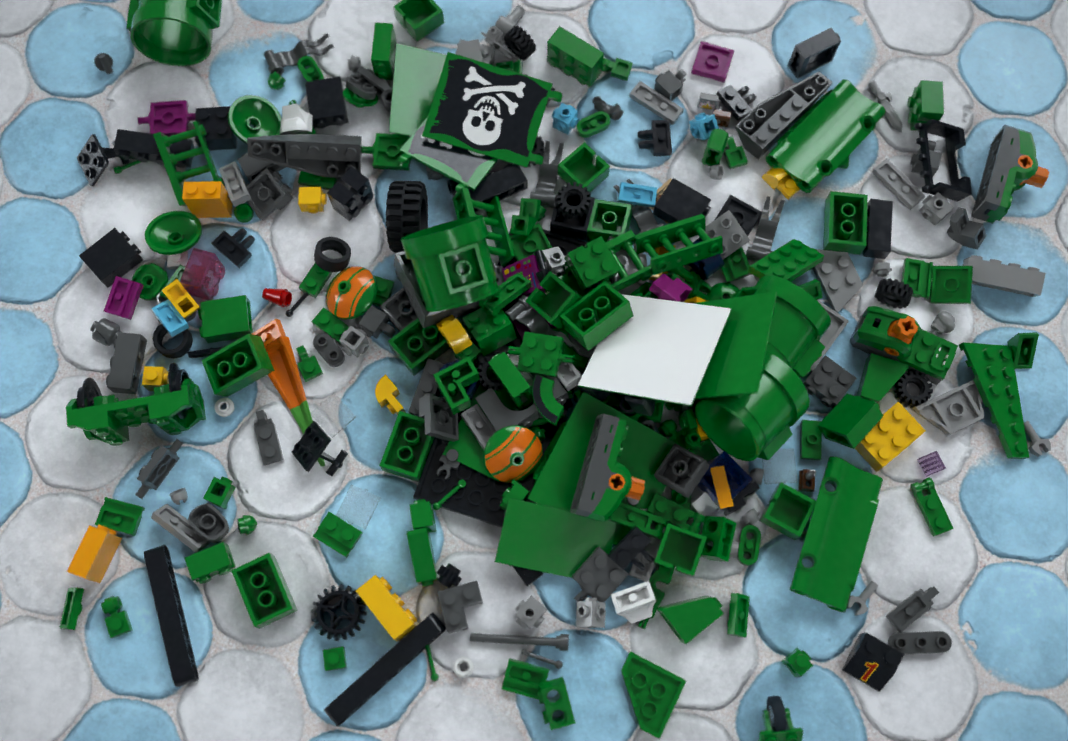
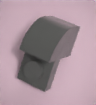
(964, 231)

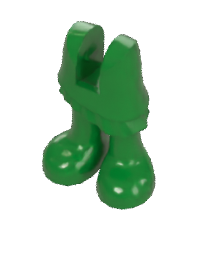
(692, 280)

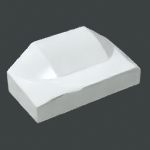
(295, 120)
(635, 602)

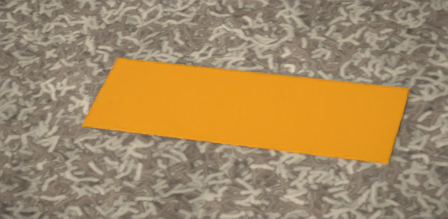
(721, 487)

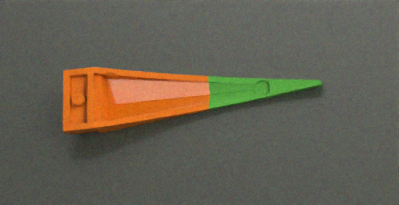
(286, 374)

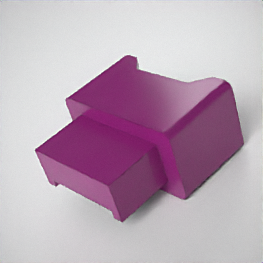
(670, 290)

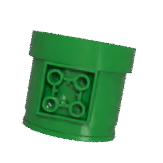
(174, 29)
(452, 263)
(796, 323)
(758, 422)

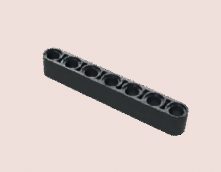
(171, 616)
(384, 669)

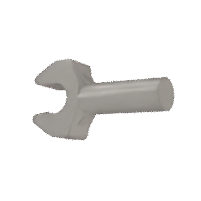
(1036, 441)
(861, 600)

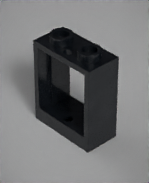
(814, 52)

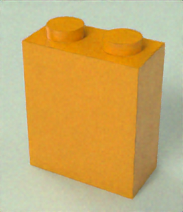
(207, 199)
(95, 553)

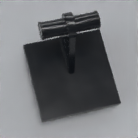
(94, 159)
(312, 446)

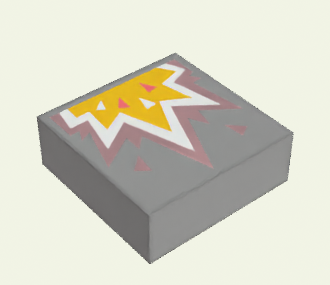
(708, 101)

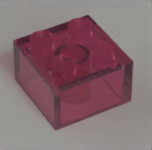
(202, 274)

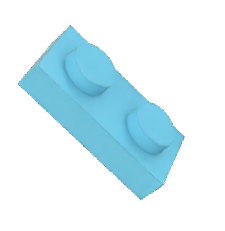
(637, 194)
(170, 318)

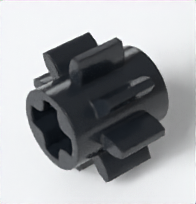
(449, 575)

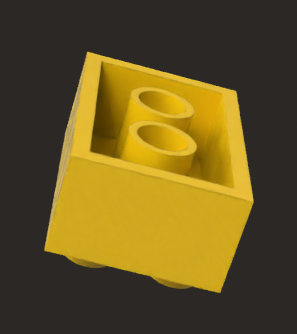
(889, 437)
(387, 607)

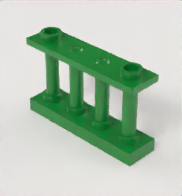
(169, 160)
(465, 207)
(675, 232)
(616, 244)

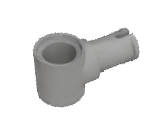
(506, 23)

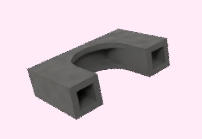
(503, 417)

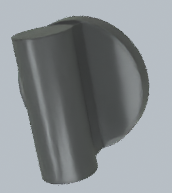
(104, 62)

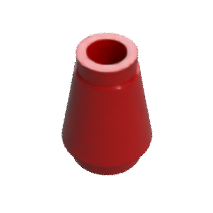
(277, 296)

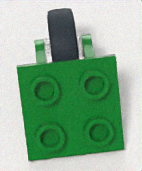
(778, 723)

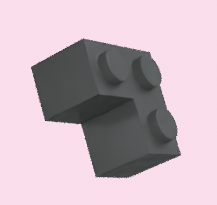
(454, 601)

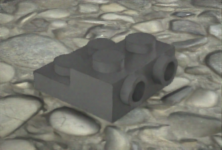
(268, 193)
(829, 382)
(438, 417)

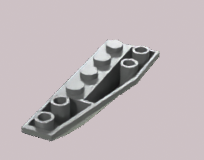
(779, 113)
(310, 153)

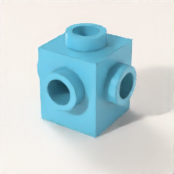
(565, 118)
(703, 125)

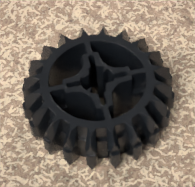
(334, 620)

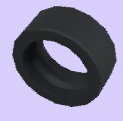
(329, 264)
(178, 352)

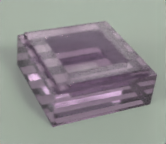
(931, 463)

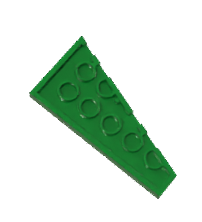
(999, 391)

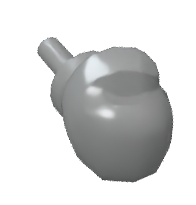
(943, 323)

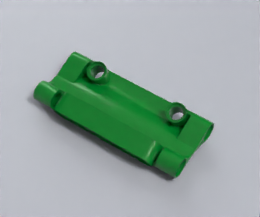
(825, 135)
(837, 534)

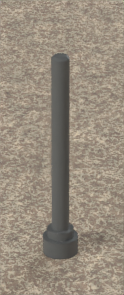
(560, 641)

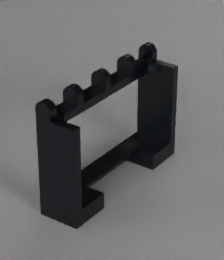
(954, 140)

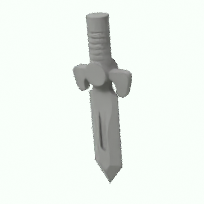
(890, 112)

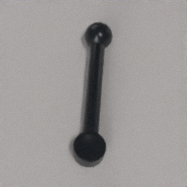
(289, 313)

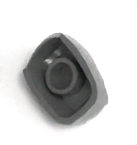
(209, 522)

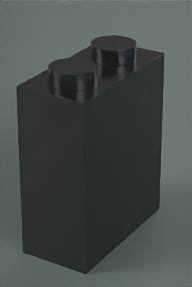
(326, 102)
(680, 203)
(111, 256)

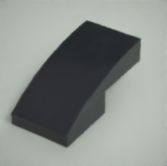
(738, 501)

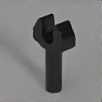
(541, 265)

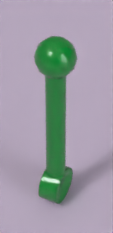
(118, 169)
(461, 484)
(434, 676)

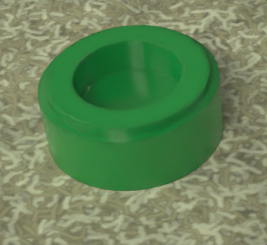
(243, 213)

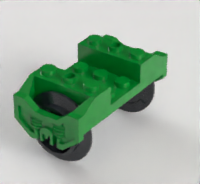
(105, 418)

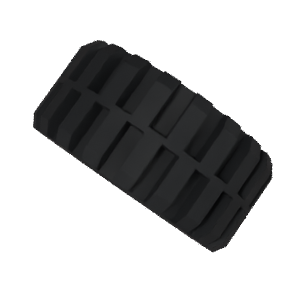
(405, 211)

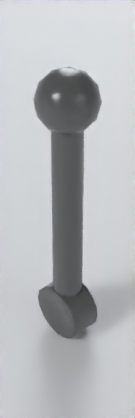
(558, 664)

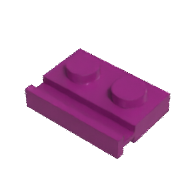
(123, 297)

